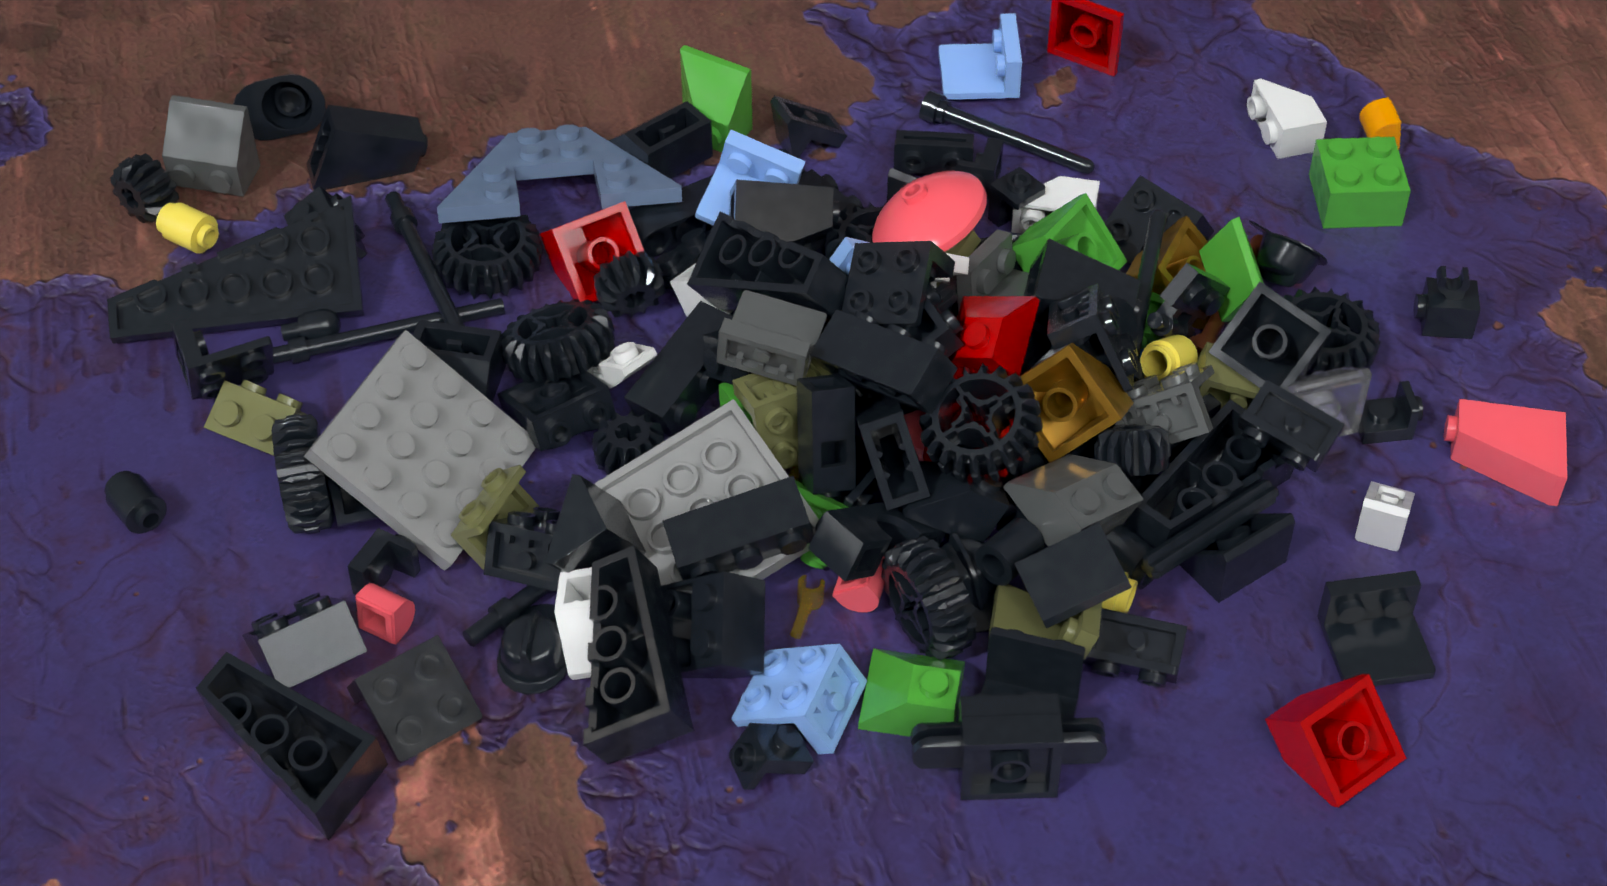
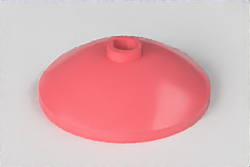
(934, 209)

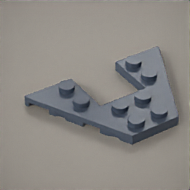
(561, 152)

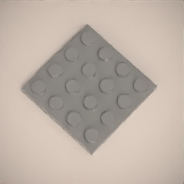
(418, 446)
(691, 470)

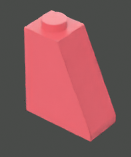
(1512, 446)

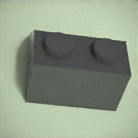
(210, 146)
(1074, 496)

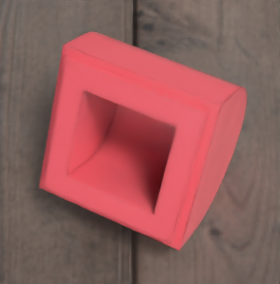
(860, 594)
(384, 613)

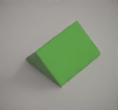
(1233, 262)

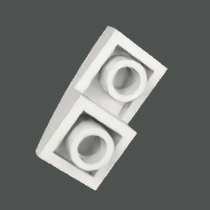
(623, 363)

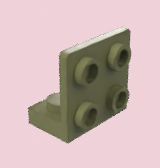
(774, 411)
(1016, 611)

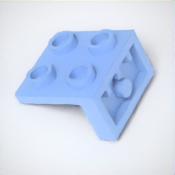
(984, 69)
(745, 160)
(804, 687)

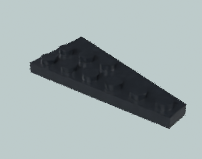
(252, 282)

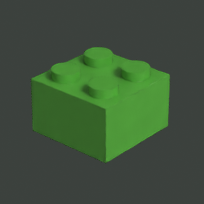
(1359, 182)

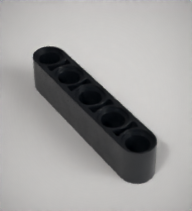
(664, 224)

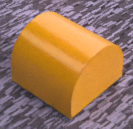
(1381, 120)

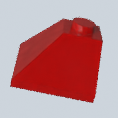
(1086, 34)
(587, 242)
(995, 331)
(1337, 738)

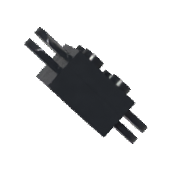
(1008, 745)

